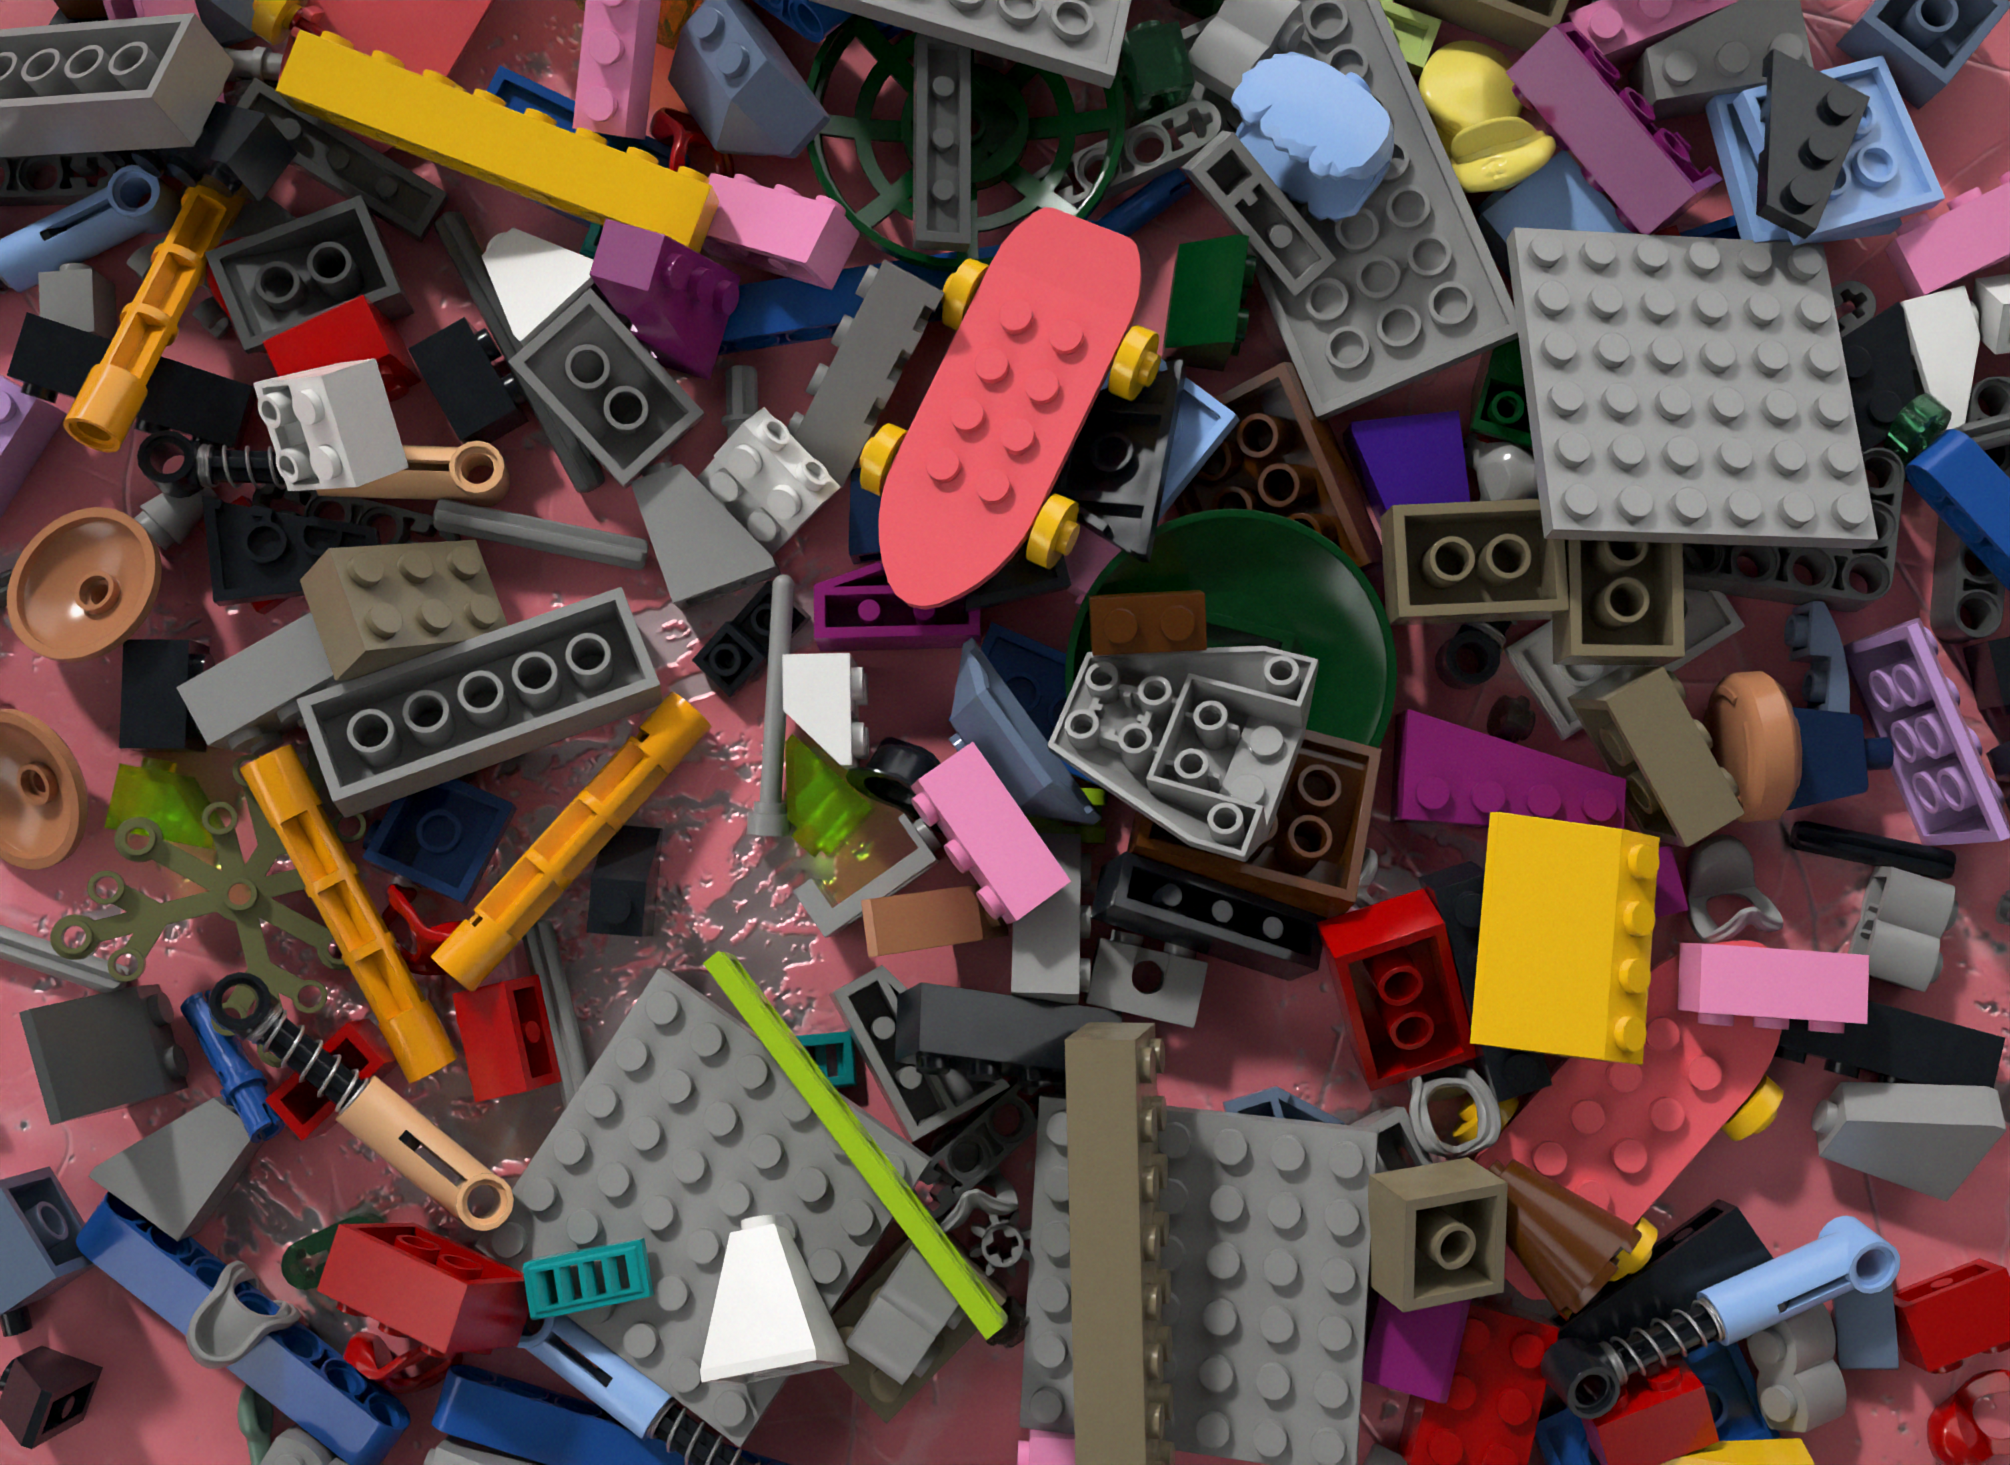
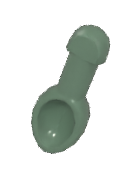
(255, 1423)

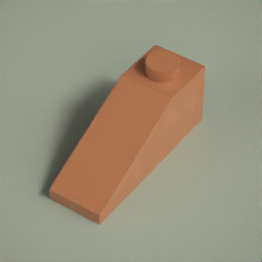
(927, 920)

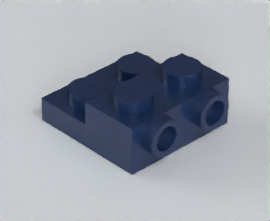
(440, 838)

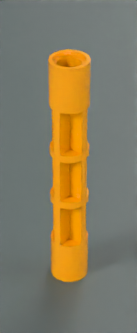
(149, 323)
(571, 842)
(352, 918)

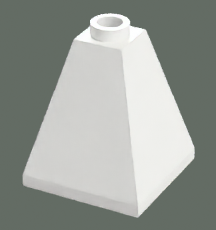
(537, 281)
(767, 1312)

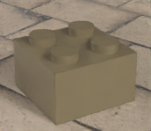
(1437, 1233)

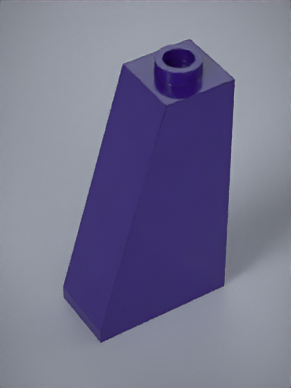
(1409, 460)

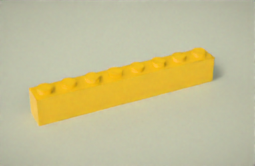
(494, 142)

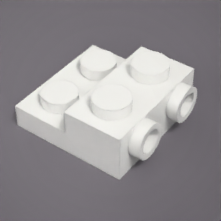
(768, 480)

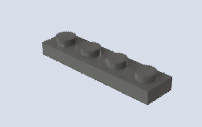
(941, 145)
(351, 165)

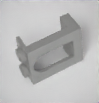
(835, 917)

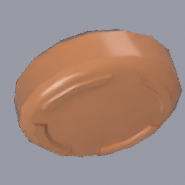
(1756, 742)

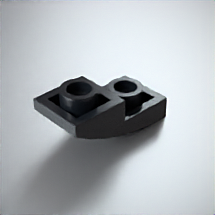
(742, 645)

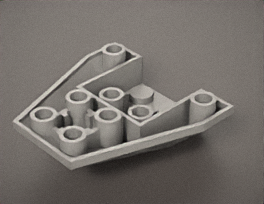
(1192, 737)

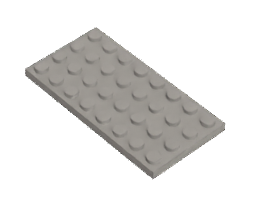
(1410, 266)

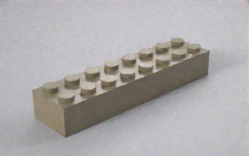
(1118, 1245)

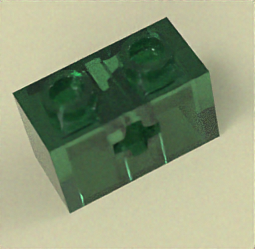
(1154, 70)

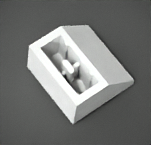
(331, 426)
(824, 700)

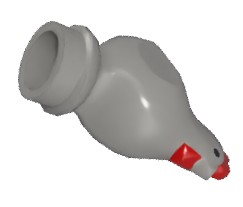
(1501, 468)

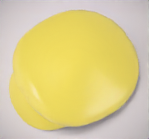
(1466, 86)
(1499, 154)

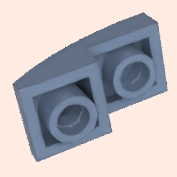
(1816, 641)
(1865, 1330)

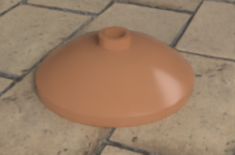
(84, 585)
(39, 794)

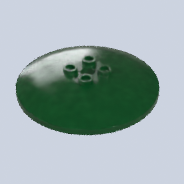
(1276, 589)

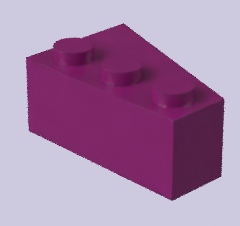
(668, 293)
(865, 614)

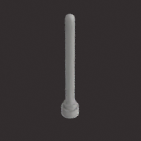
(769, 813)

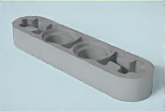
(1130, 170)

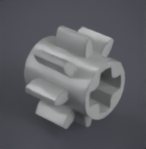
(994, 1255)

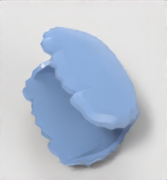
(1315, 132)

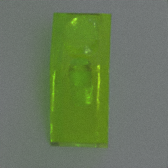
(165, 798)
(820, 802)

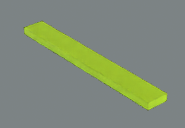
(858, 1144)

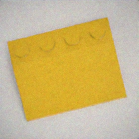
(1565, 939)

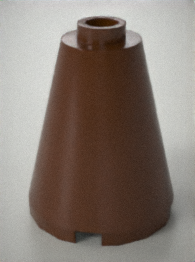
(1561, 1237)

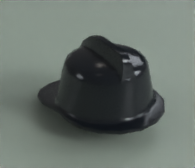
(892, 773)

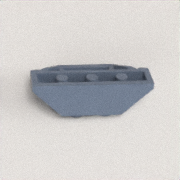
(742, 84)
(1013, 745)

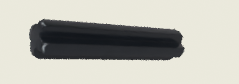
(1872, 849)

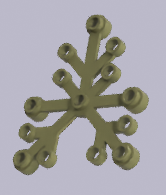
(148, 918)

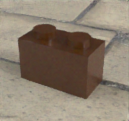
(1147, 622)

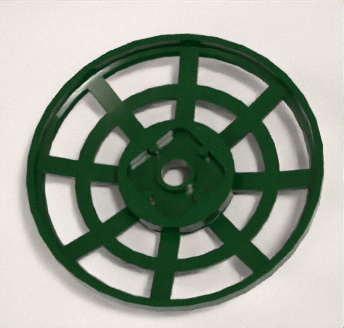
(994, 148)

